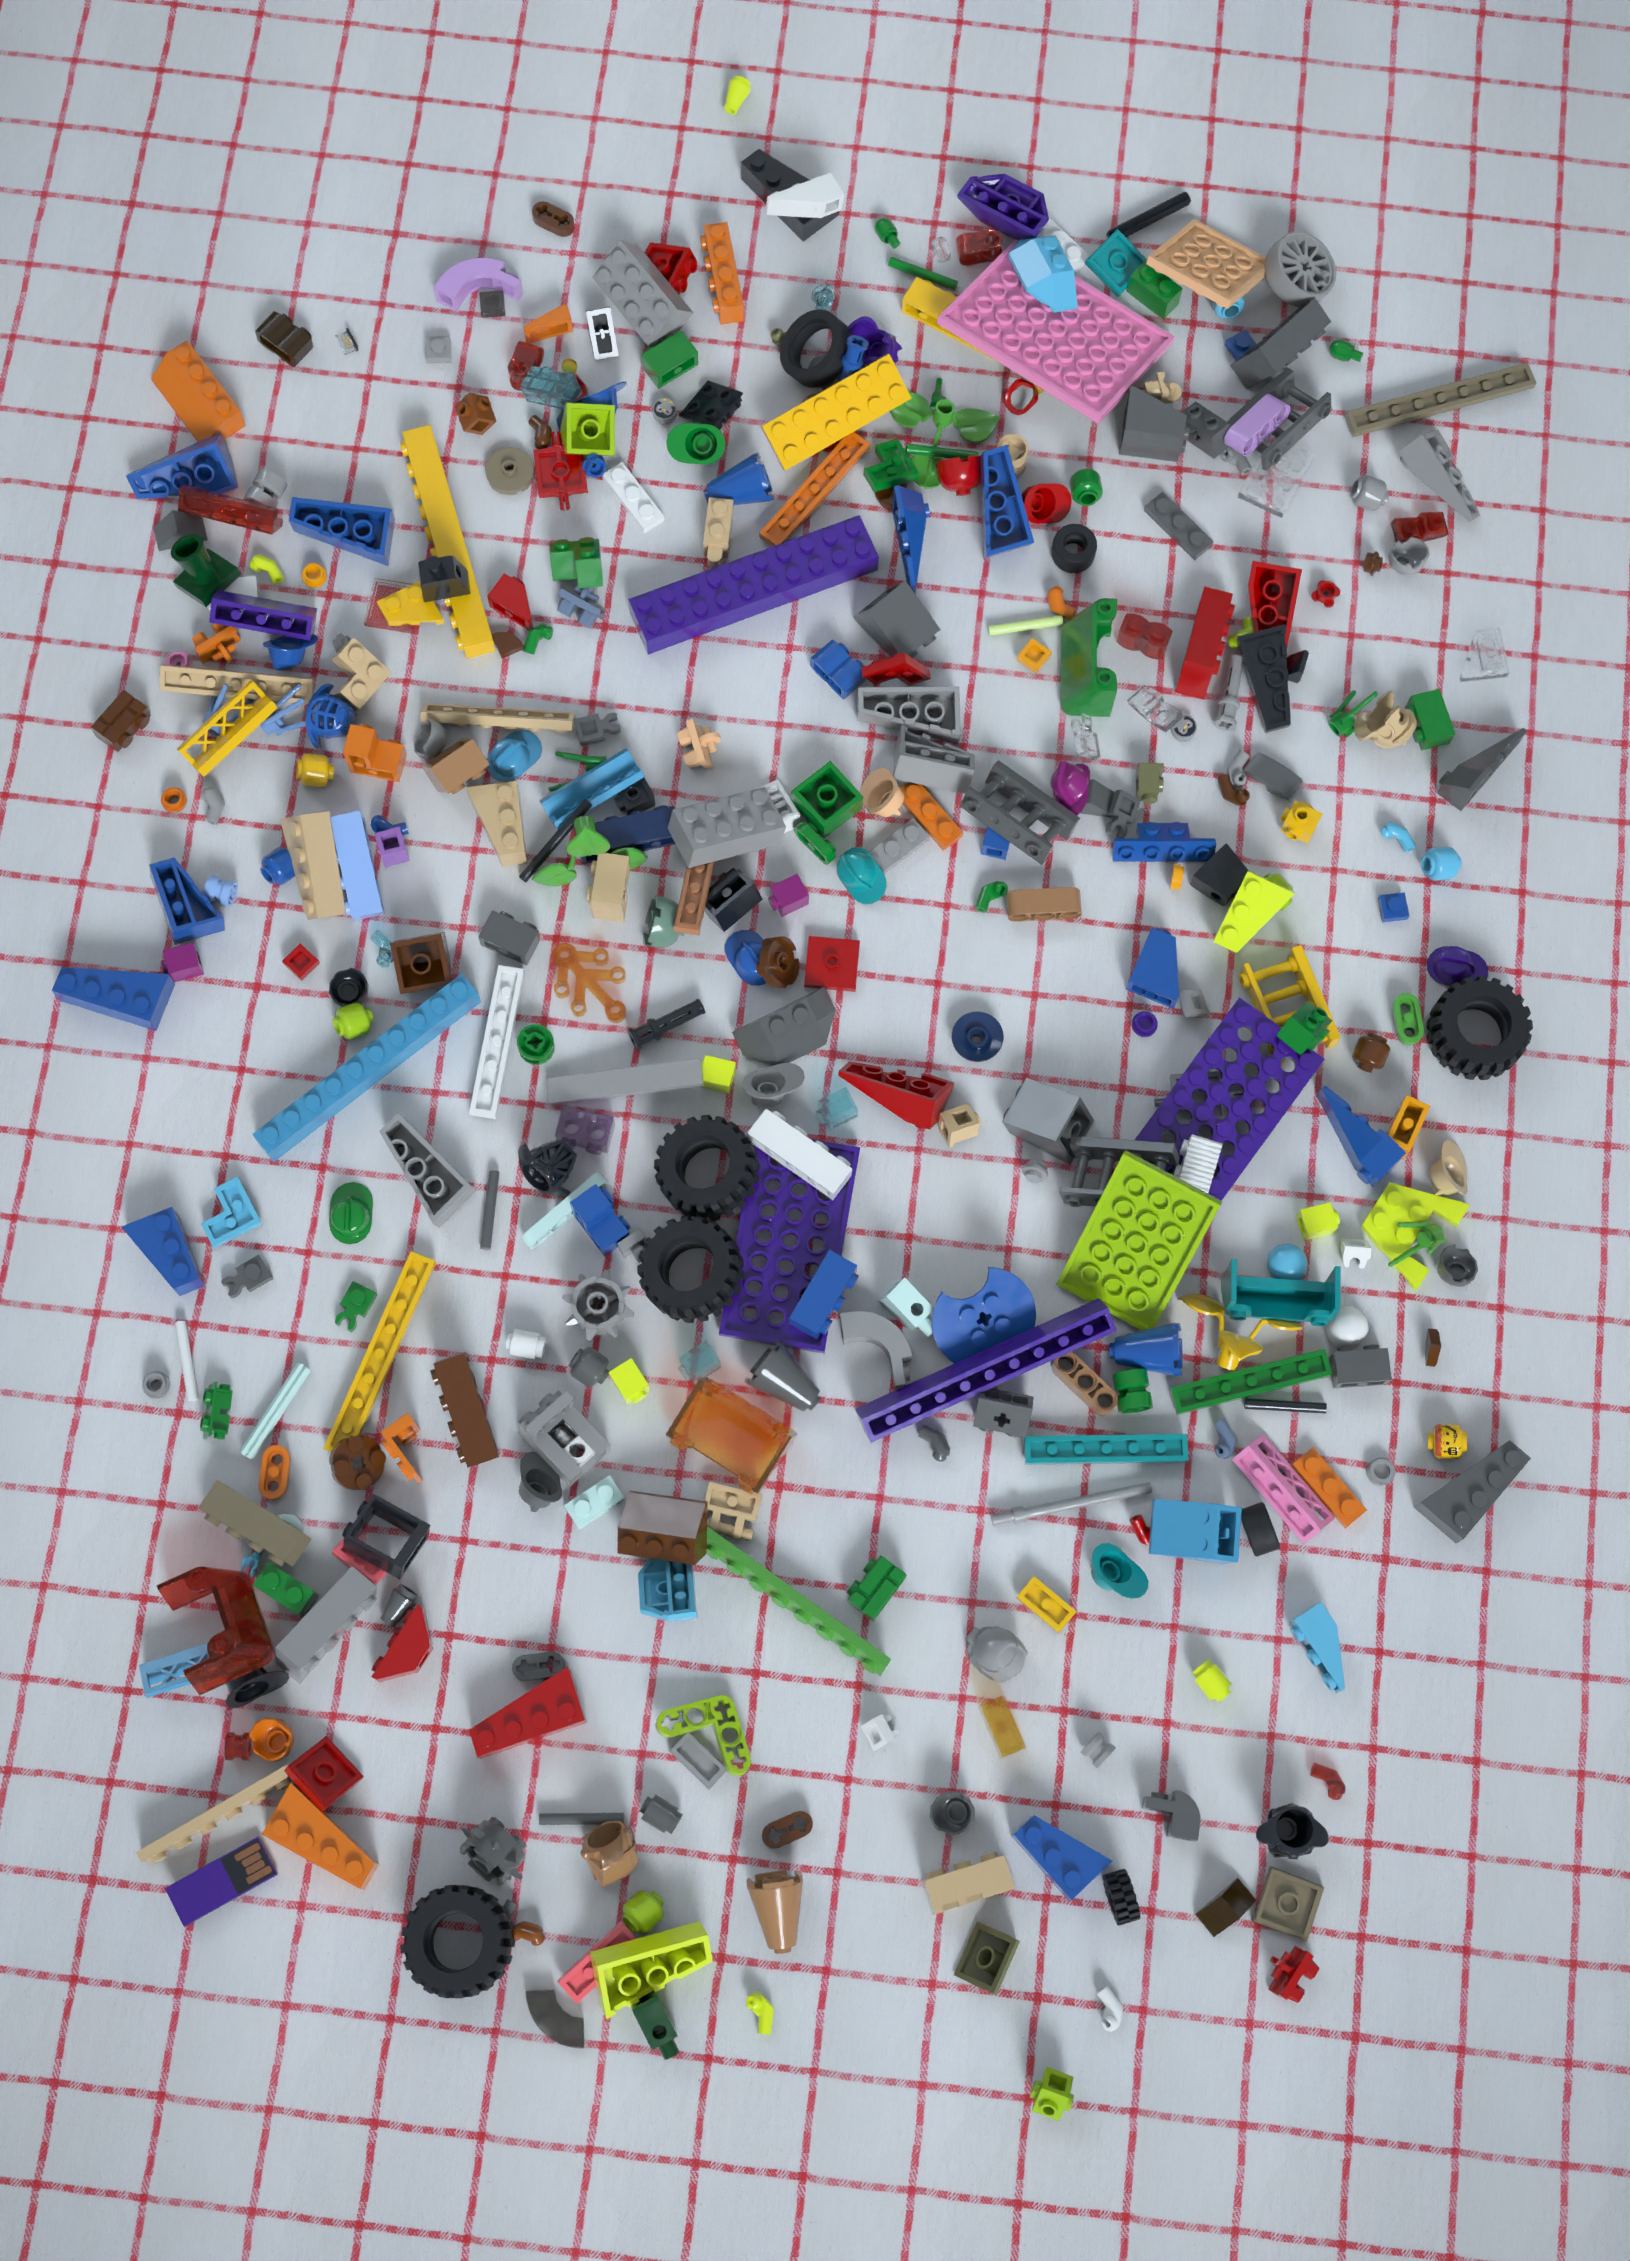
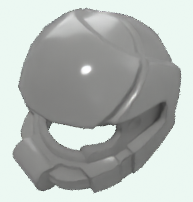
(996, 1653)

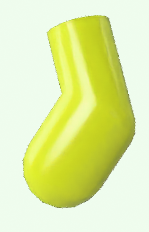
(763, 2009)

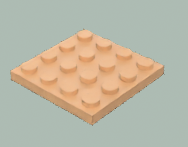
(1209, 263)

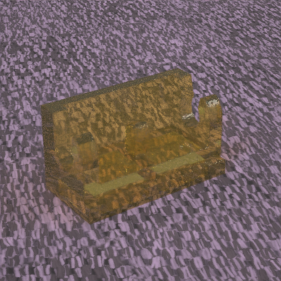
(1001, 1727)

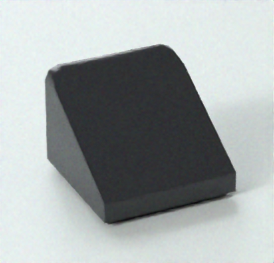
(1296, 665)

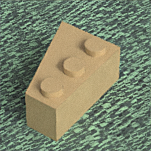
(501, 817)
(968, 1883)

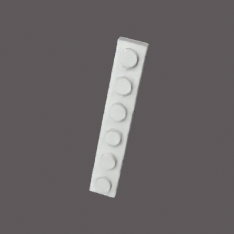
(497, 1042)

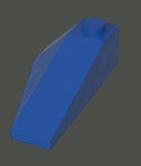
(200, 465)
(910, 522)
(1369, 1151)

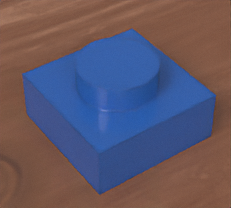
(1239, 344)
(1393, 907)

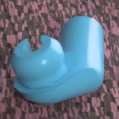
(1399, 832)

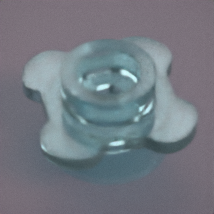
(823, 296)

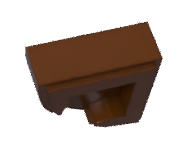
(885, 497)
(507, 643)
(1432, 1347)

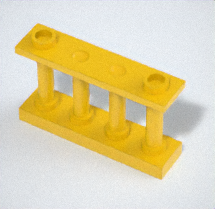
(1305, 985)

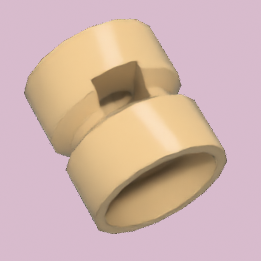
(1018, 451)

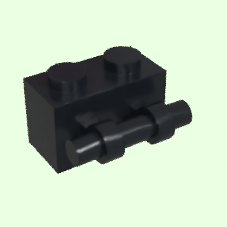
(731, 898)

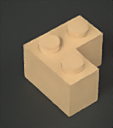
(364, 673)
(609, 890)

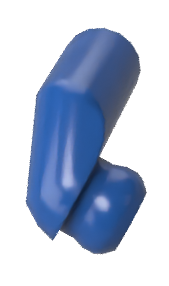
(379, 824)

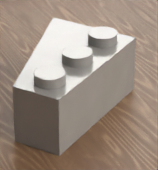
(930, 763)

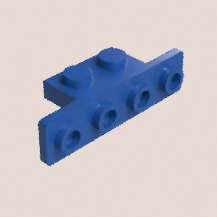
(1163, 844)

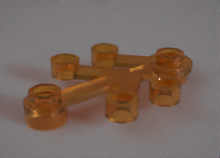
(587, 978)

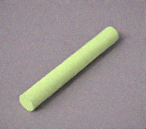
(1025, 625)

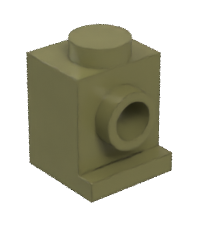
(1149, 781)

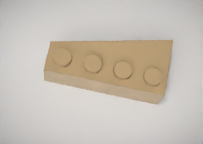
(315, 864)

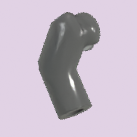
(938, 1440)

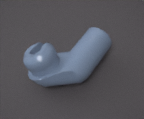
(1226, 1441)

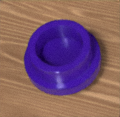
(1144, 1024)

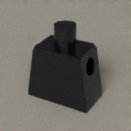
(443, 578)
(1220, 876)

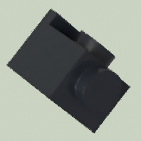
(643, 801)

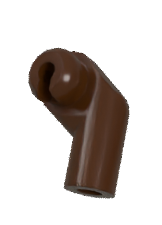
(542, 433)
(1231, 794)

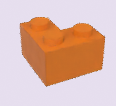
(372, 756)

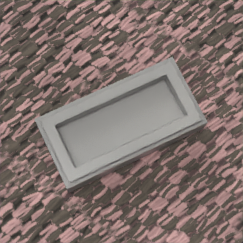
(698, 1760)

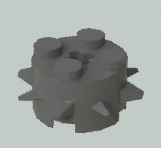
(493, 1851)

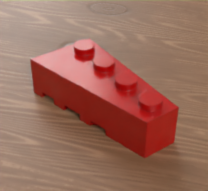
(1205, 642)
(535, 1715)

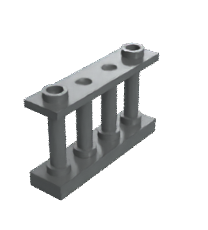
(1280, 387)
(1029, 798)
(1110, 1151)

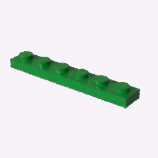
(1250, 1381)

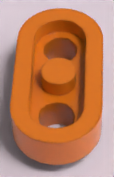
(274, 1473)

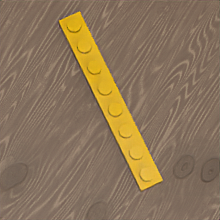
(382, 1349)

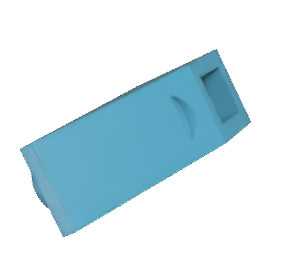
(1321, 1640)

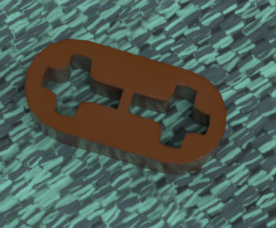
(553, 218)
(790, 1836)

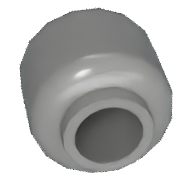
(1369, 493)

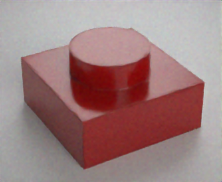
(300, 962)

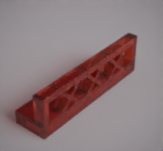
(228, 509)

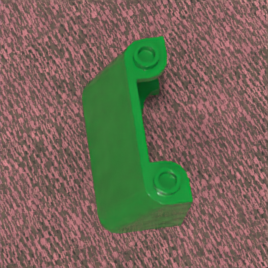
(1083, 684)

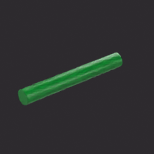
(923, 273)
(938, 451)

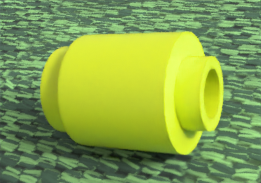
(1212, 1681)

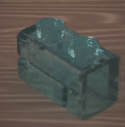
(550, 387)

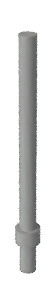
(1020, 1514)

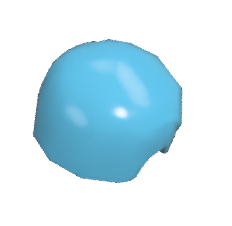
(1287, 1262)

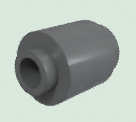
(660, 1814)

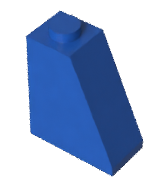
(1156, 969)

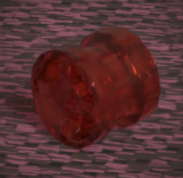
(238, 1746)

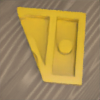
(409, 608)

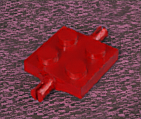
(559, 472)

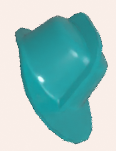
(861, 875)
(1116, 1571)

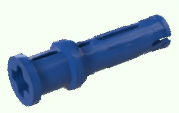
(852, 360)

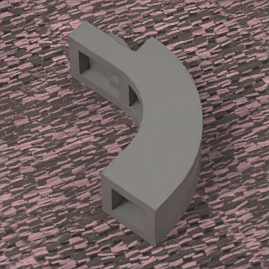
(876, 1329)

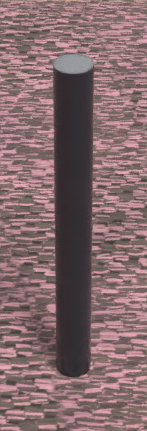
(555, 840)

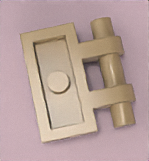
(733, 1503)

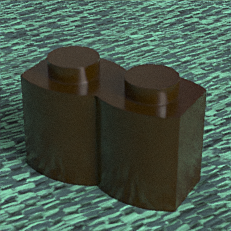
(284, 338)

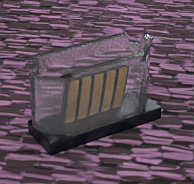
(347, 342)

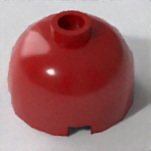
(959, 474)

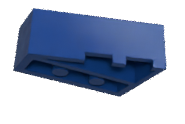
(183, 904)

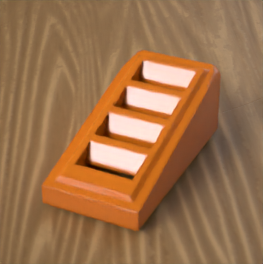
(549, 325)

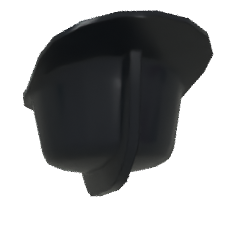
(254, 1685)

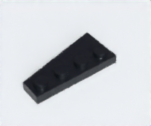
(1267, 673)

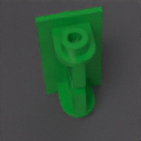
(213, 1421)

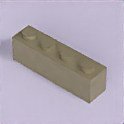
(254, 1523)

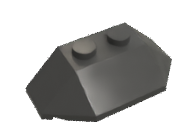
(788, 1030)

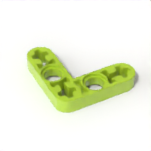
(710, 1718)

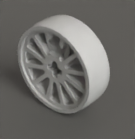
(1306, 264)

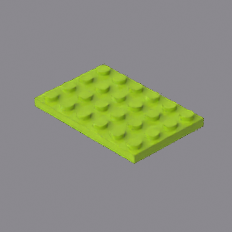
(1138, 1241)

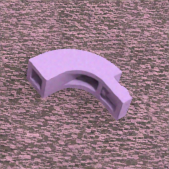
(472, 276)

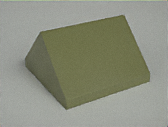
(986, 1958)

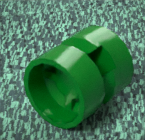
(1132, 1391)

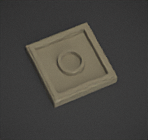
(1288, 1903)

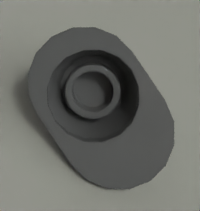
(538, 1482)

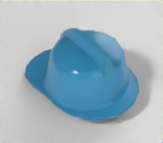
(514, 755)

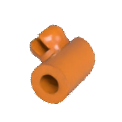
(1057, 603)

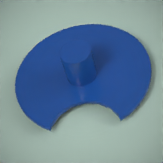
(983, 1320)

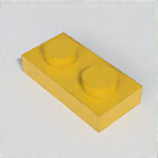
(1046, 1604)

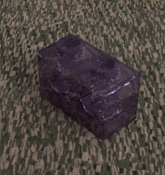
(587, 1123)

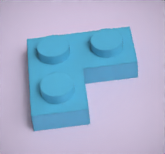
(238, 1214)

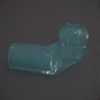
(385, 954)

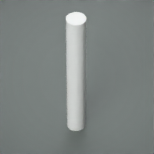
(186, 1361)

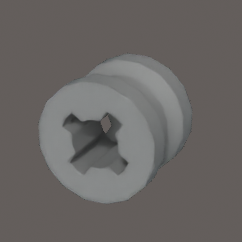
(1098, 1750)

